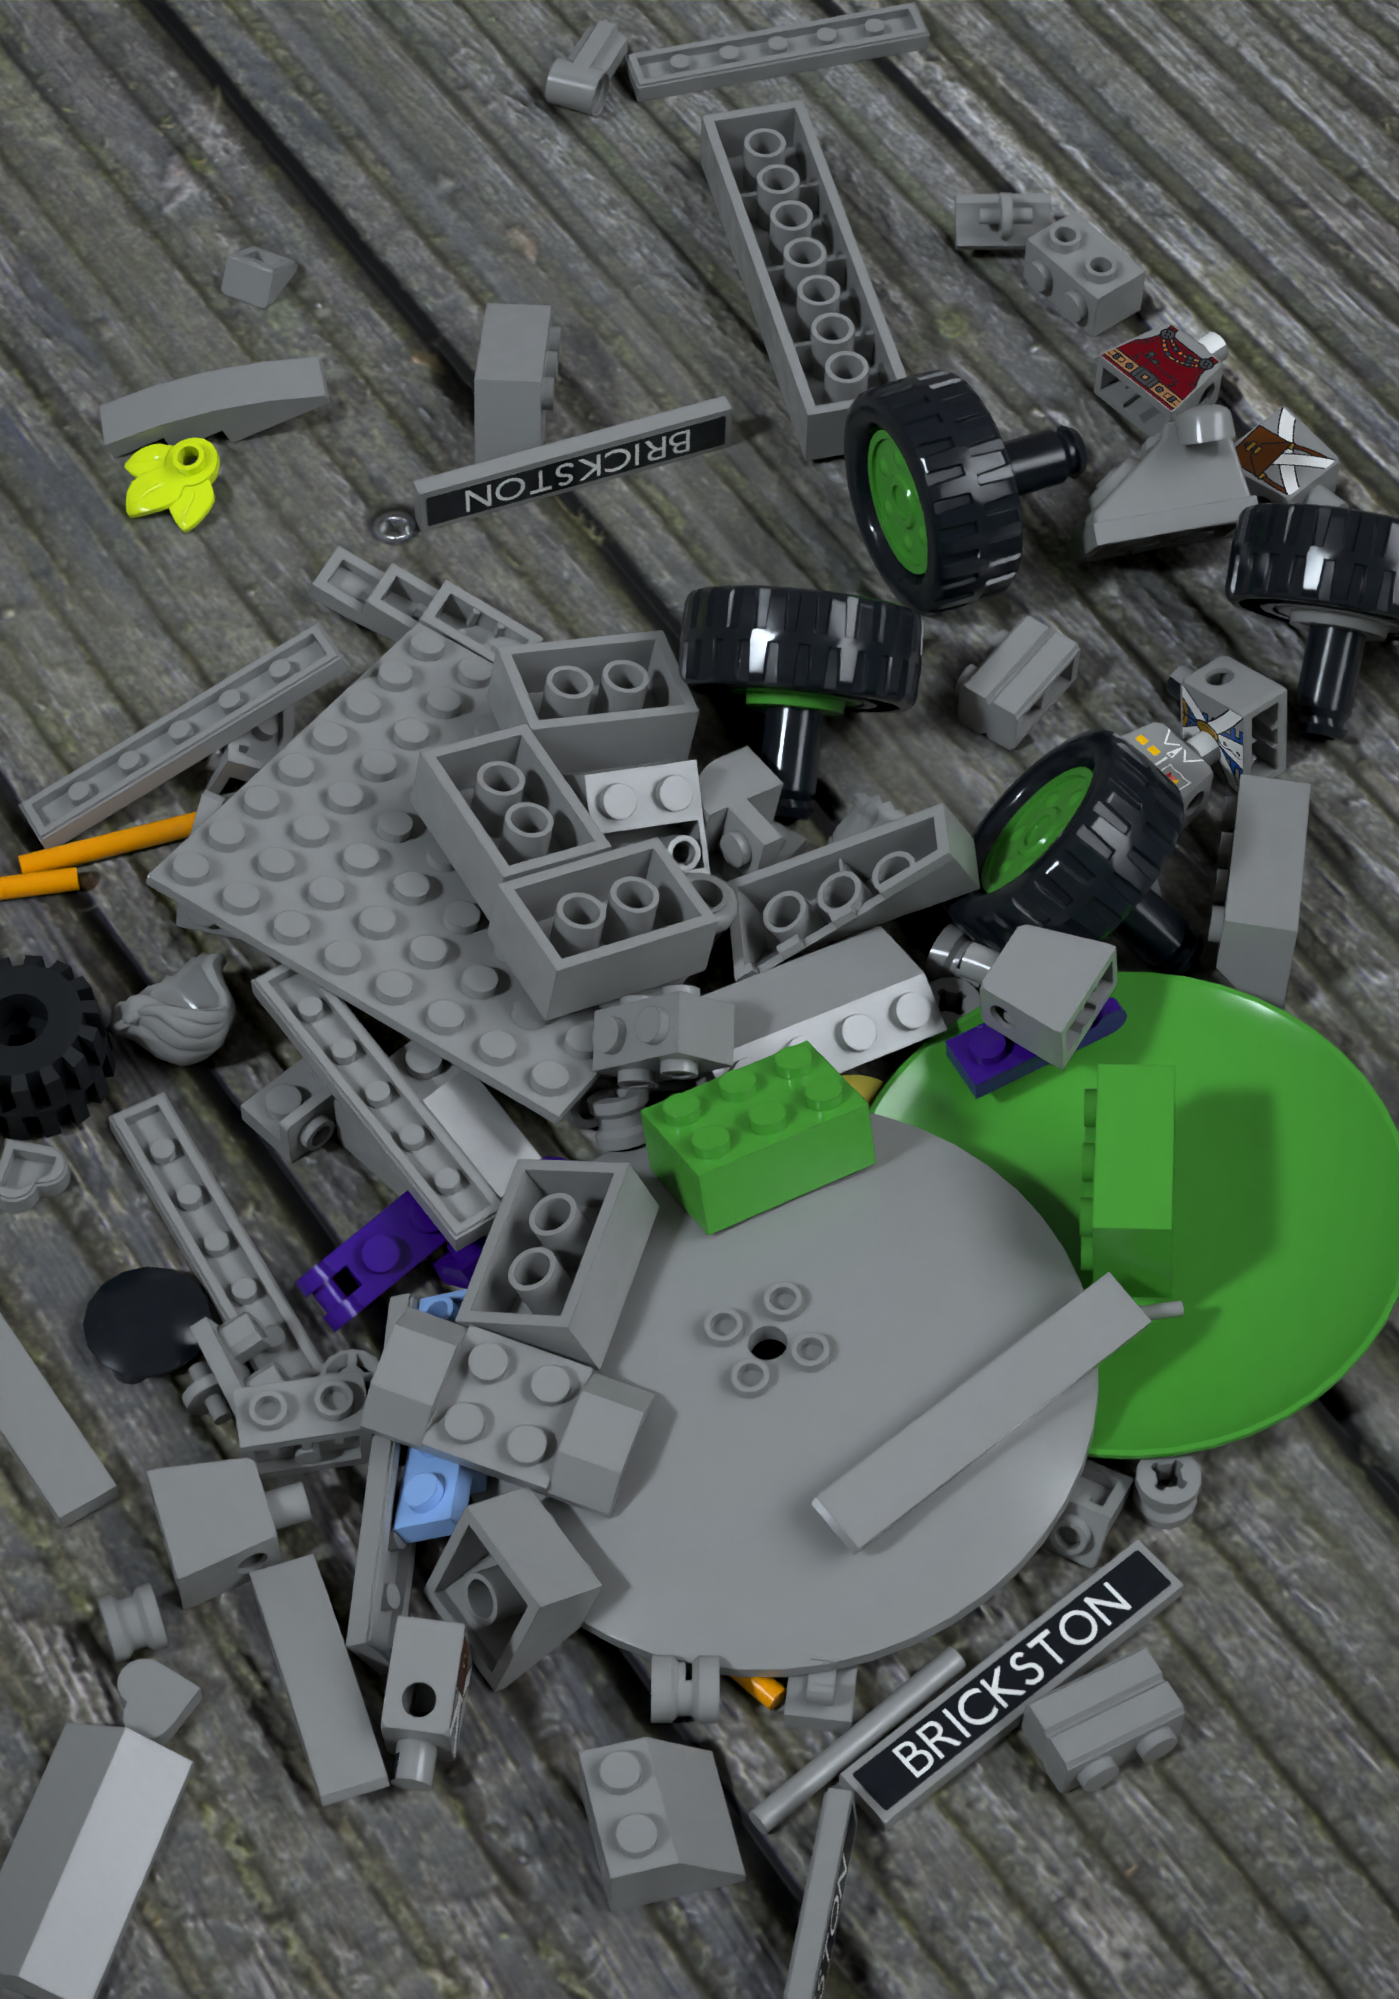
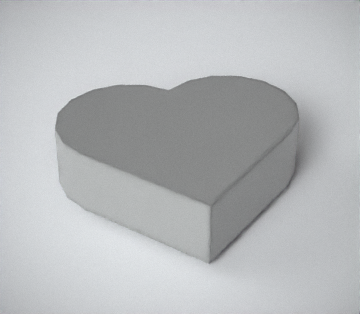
(29, 1174)
(155, 1699)

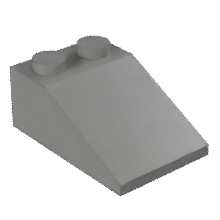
(461, 1107)

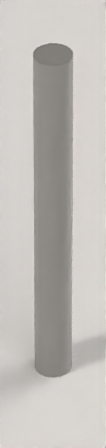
(856, 1740)

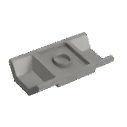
(505, 1410)

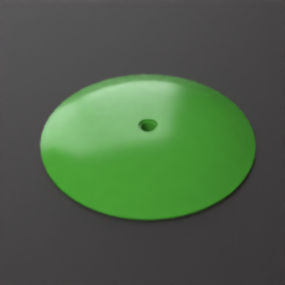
(1275, 1204)

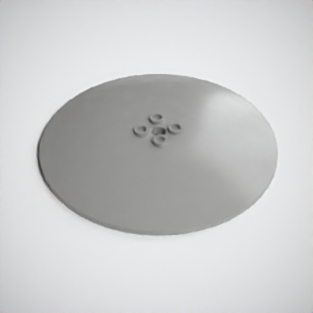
(885, 1307)

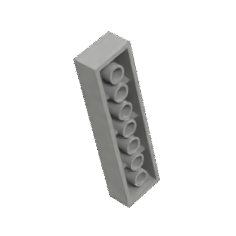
(798, 266)

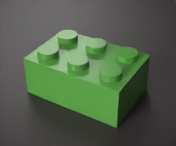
(758, 1137)
(1129, 1177)

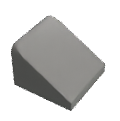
(256, 276)

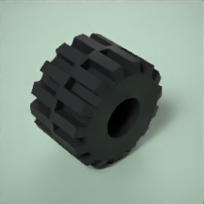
(50, 1048)

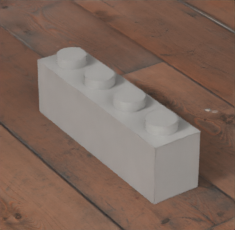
(1260, 884)
(850, 887)

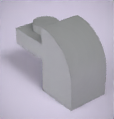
(739, 810)

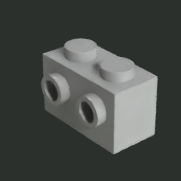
(1083, 274)
(663, 1037)

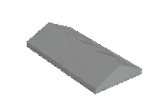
(84, 1858)

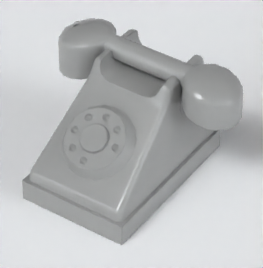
(1174, 495)

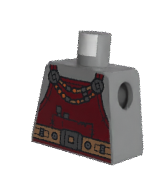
(1160, 375)

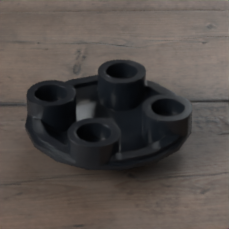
(143, 1323)

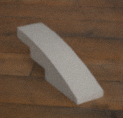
(227, 400)
(398, 600)
(318, 1680)

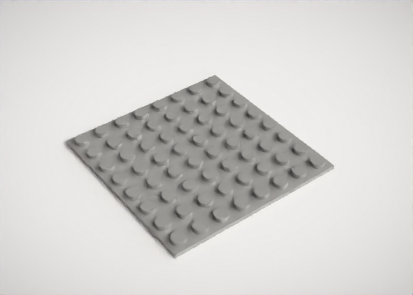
(354, 893)

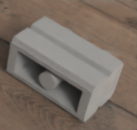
(1016, 681)
(1104, 1722)

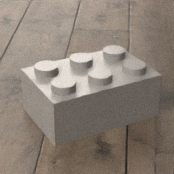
(596, 699)
(501, 810)
(601, 928)
(561, 1256)

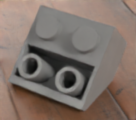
(648, 803)

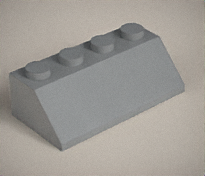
(843, 999)

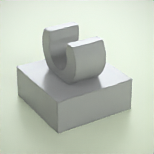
(821, 1699)

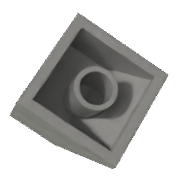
(511, 1584)
(657, 1821)

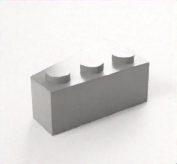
(514, 378)

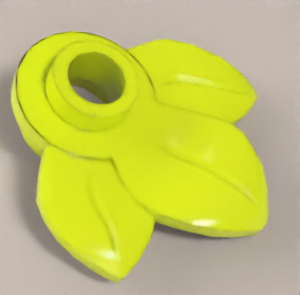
(167, 483)

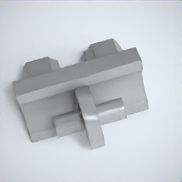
(999, 220)
(227, 1351)

